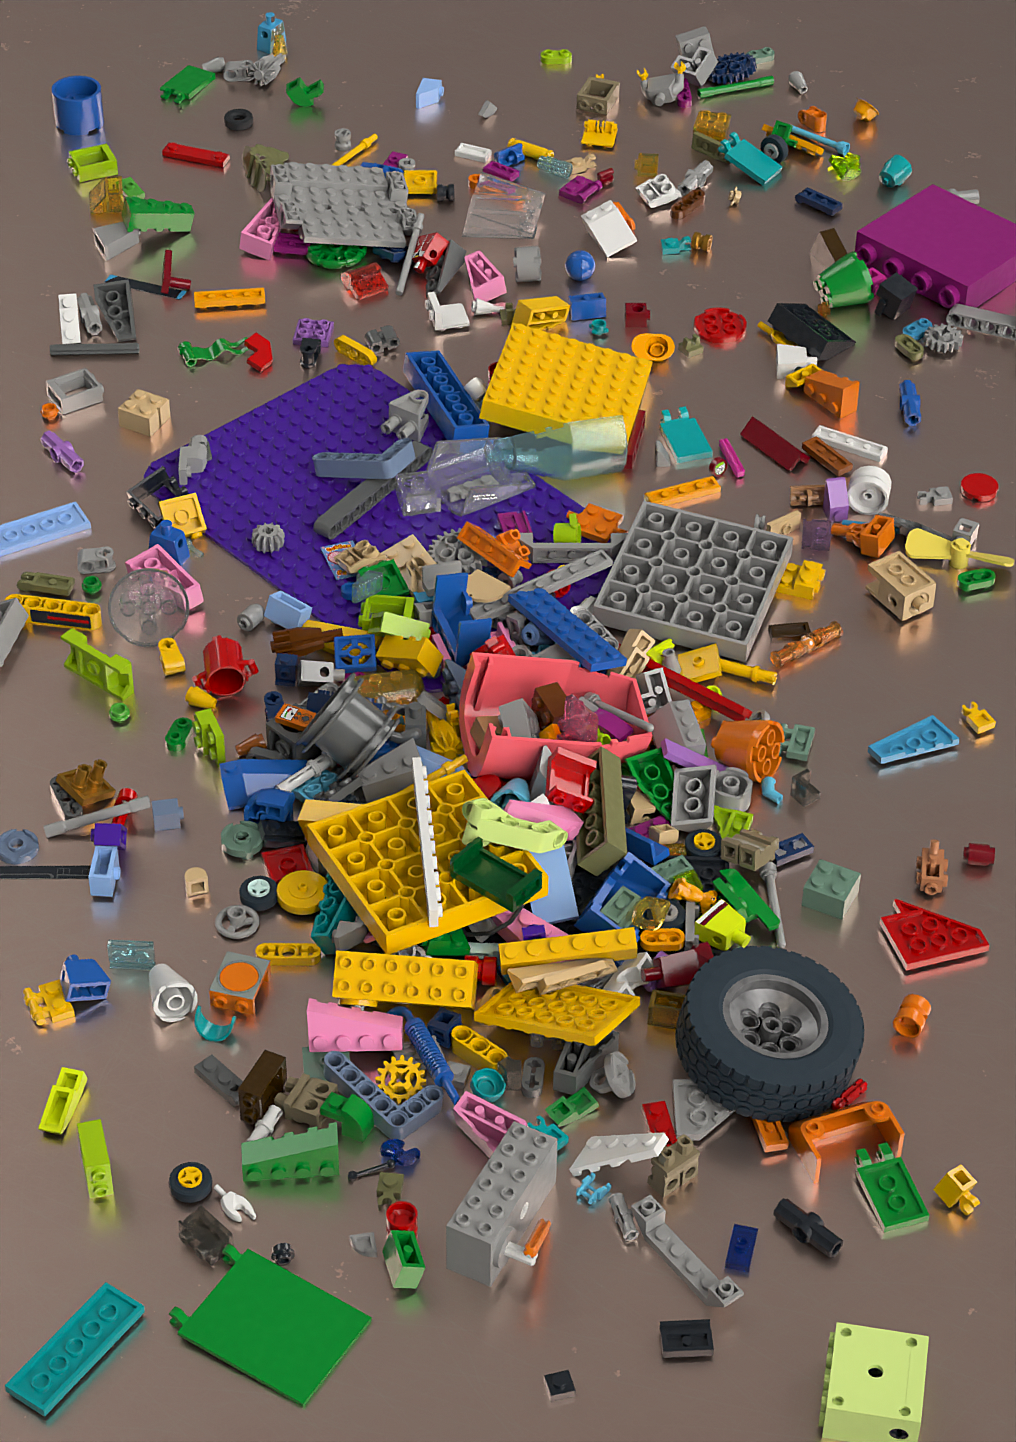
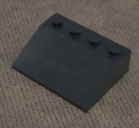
(809, 330)

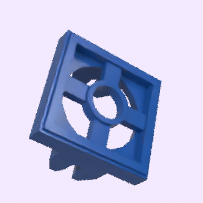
(368, 640)

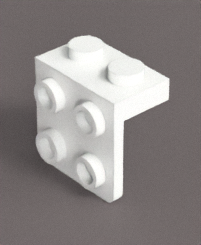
(445, 316)

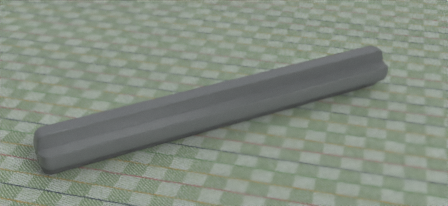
(90, 349)

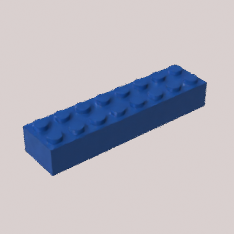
(447, 398)

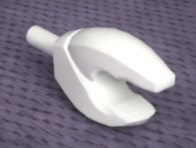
(231, 1202)

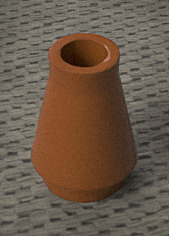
(253, 741)

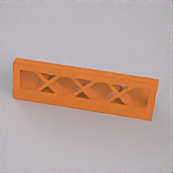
(492, 549)

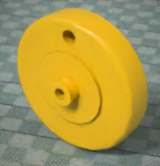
(301, 892)

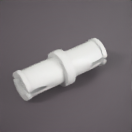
(265, 1126)

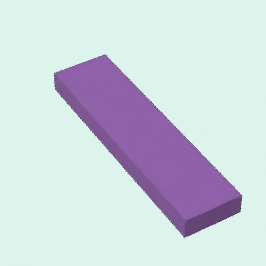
(686, 757)

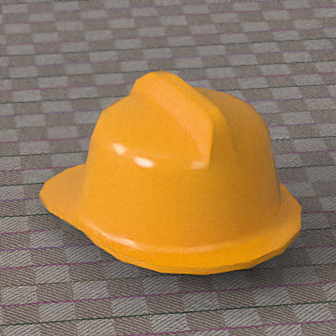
(864, 110)
(653, 347)

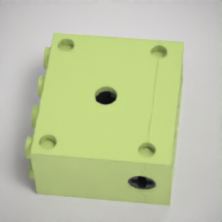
(873, 1385)

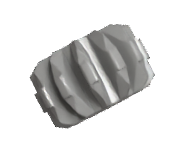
(268, 537)

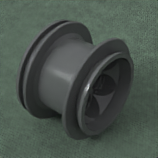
(349, 728)

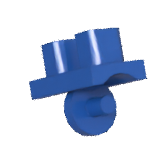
(510, 155)

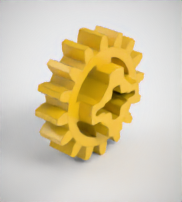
(396, 1071)

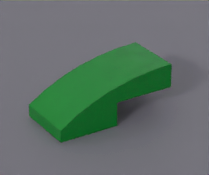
(575, 1107)

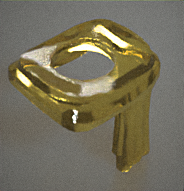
(659, 910)

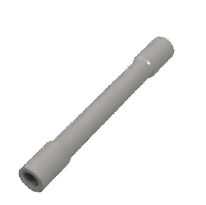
(129, 807)

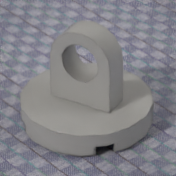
(617, 1076)

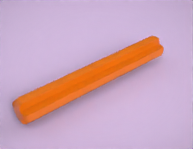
(536, 1238)

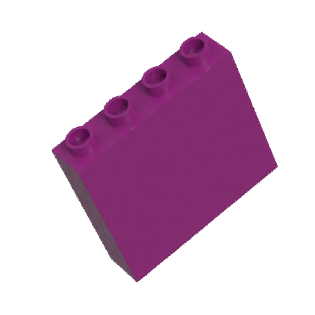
(942, 247)

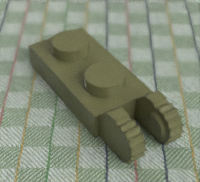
(707, 146)
(46, 583)

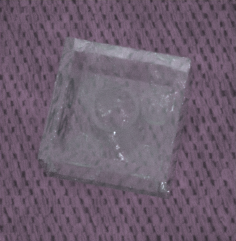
(418, 493)

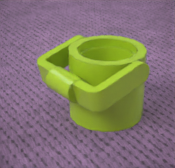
(567, 532)

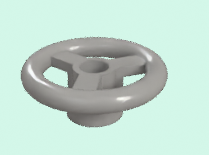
(237, 918)

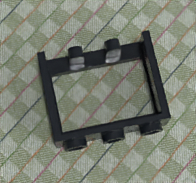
(147, 487)

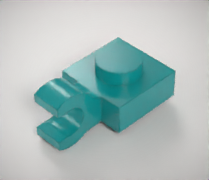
(673, 246)

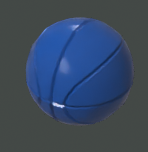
(580, 265)

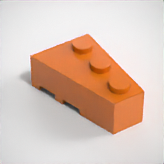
(833, 392)

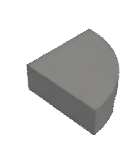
(487, 109)
(364, 1244)

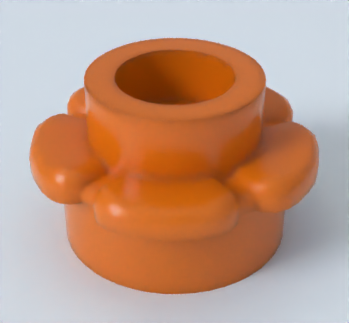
(49, 411)

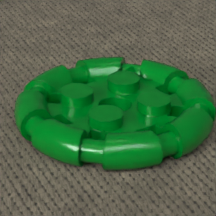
(335, 255)

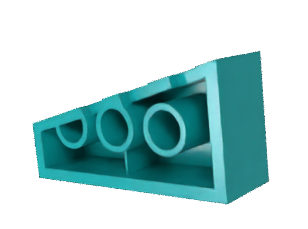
(332, 910)

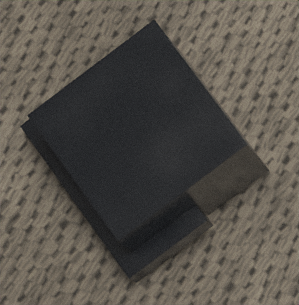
(895, 296)

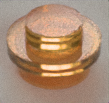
(824, 310)

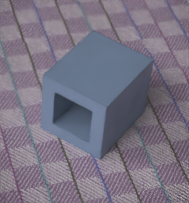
(167, 814)

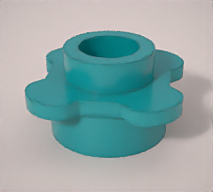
(598, 327)

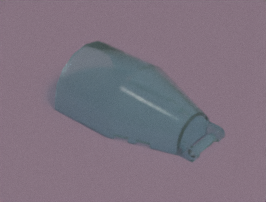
(569, 452)

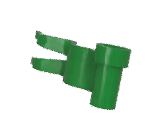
(192, 354)

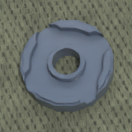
(21, 854)

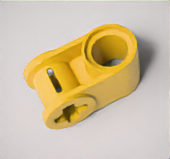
(170, 657)

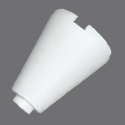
(171, 994)

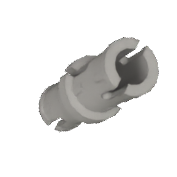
(623, 1216)

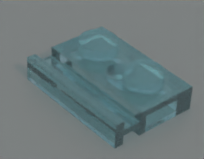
(131, 954)

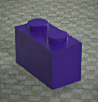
(109, 835)

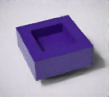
(533, 932)

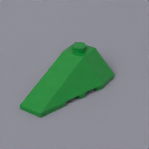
(654, 778)

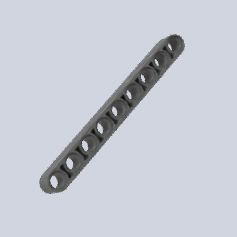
(365, 497)

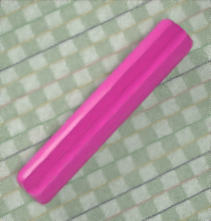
(731, 457)

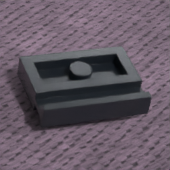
(281, 834)
(686, 1338)

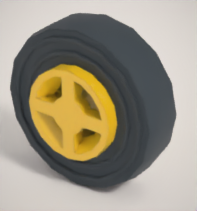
(703, 843)
(195, 1174)

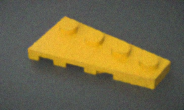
(347, 631)

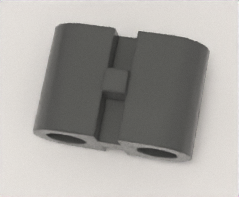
(385, 338)

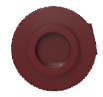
(606, 176)

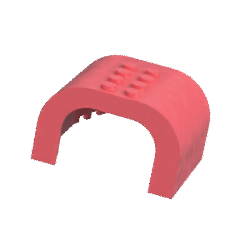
(500, 679)

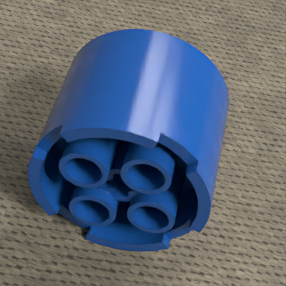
(77, 105)

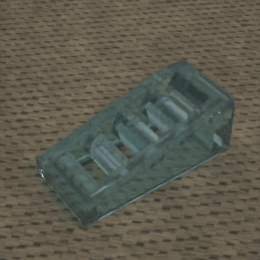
(367, 586)

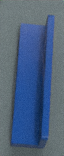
(645, 848)

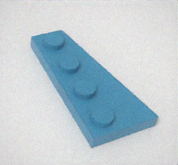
(914, 740)

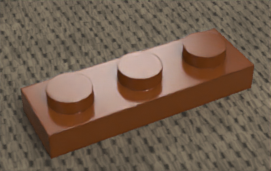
(827, 456)

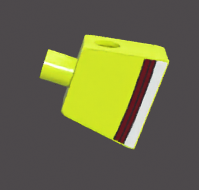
(722, 927)

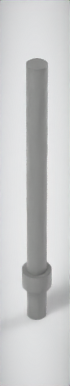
(416, 229)

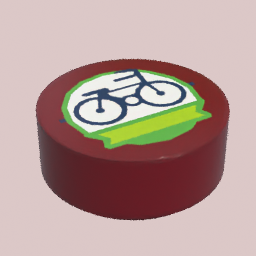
(718, 466)

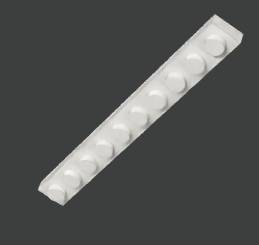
(426, 833)

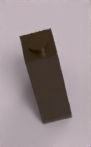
(828, 247)

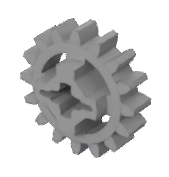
(943, 338)

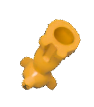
(682, 890)

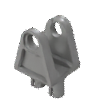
(406, 416)

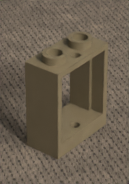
(600, 87)

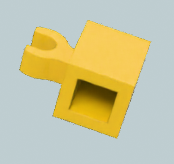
(956, 1188)

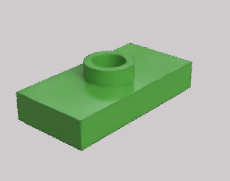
(131, 189)

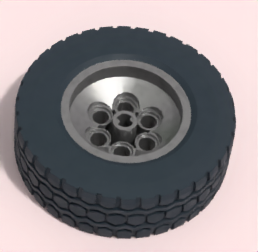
(769, 1033)

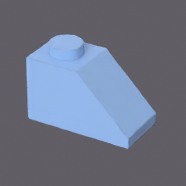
(429, 92)

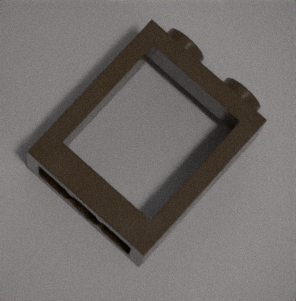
(262, 1086)

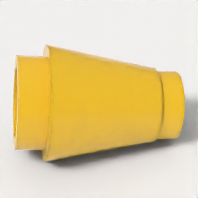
(197, 697)

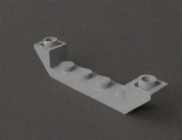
(569, 551)
(349, 934)
(680, 1258)

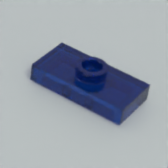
(741, 1248)

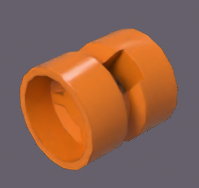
(912, 1015)

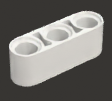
(476, 389)

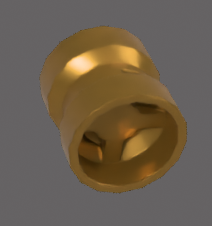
(703, 242)

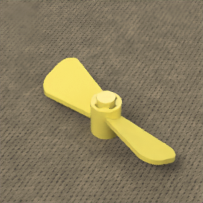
(926, 545)

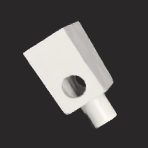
(791, 359)

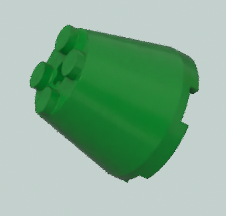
(845, 282)

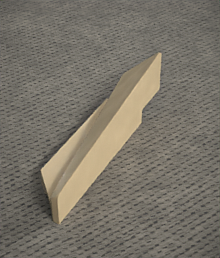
(634, 648)
(559, 975)

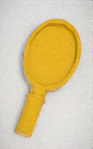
(777, 337)

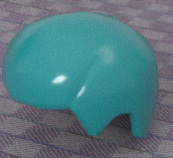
(487, 1084)

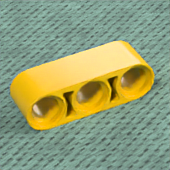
(475, 1048)

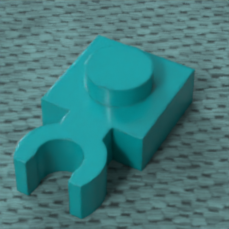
(551, 1130)

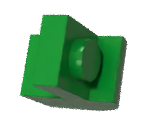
(302, 94)
(353, 1114)

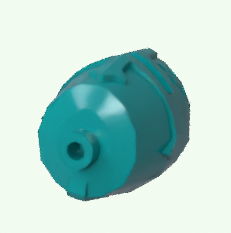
(895, 171)

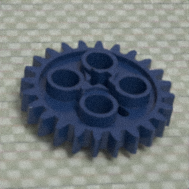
(733, 68)

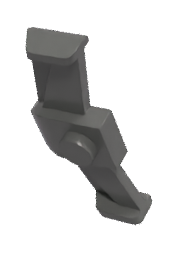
(907, 525)

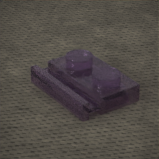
(816, 534)

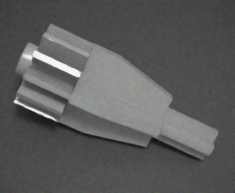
(267, 68)

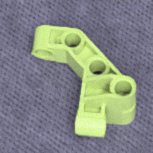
(497, 826)

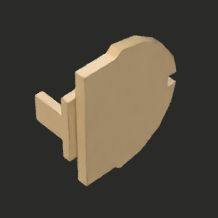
(485, 587)

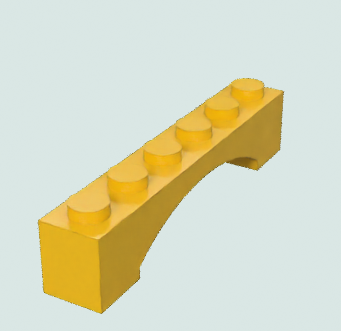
(608, 944)

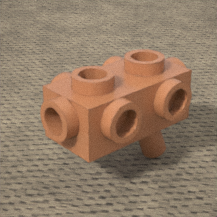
(932, 869)

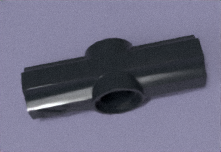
(808, 1227)

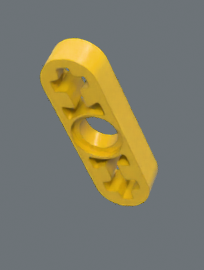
(347, 346)
(295, 960)

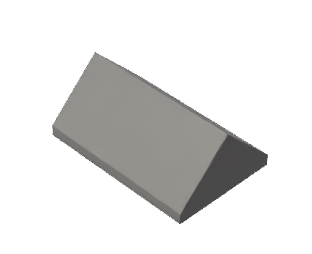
(693, 798)

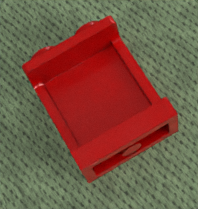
(569, 779)

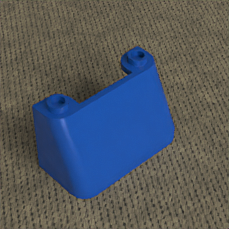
(628, 873)

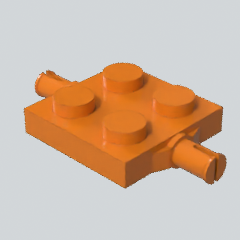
(598, 523)

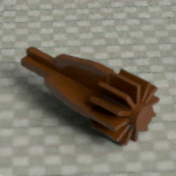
(302, 640)

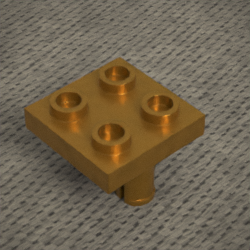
(87, 783)

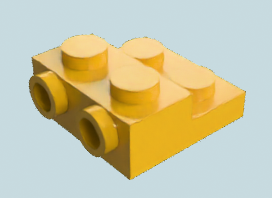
(184, 514)
(802, 580)

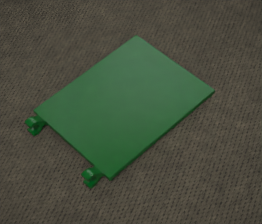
(272, 1325)

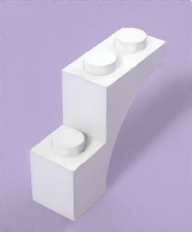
(69, 319)

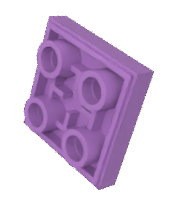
(314, 329)

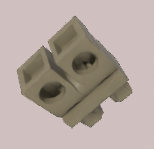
(749, 847)
(305, 1099)
(672, 1166)

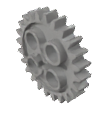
(449, 548)

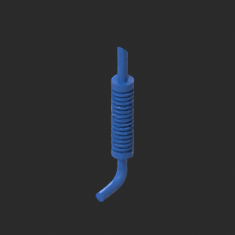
(427, 1051)

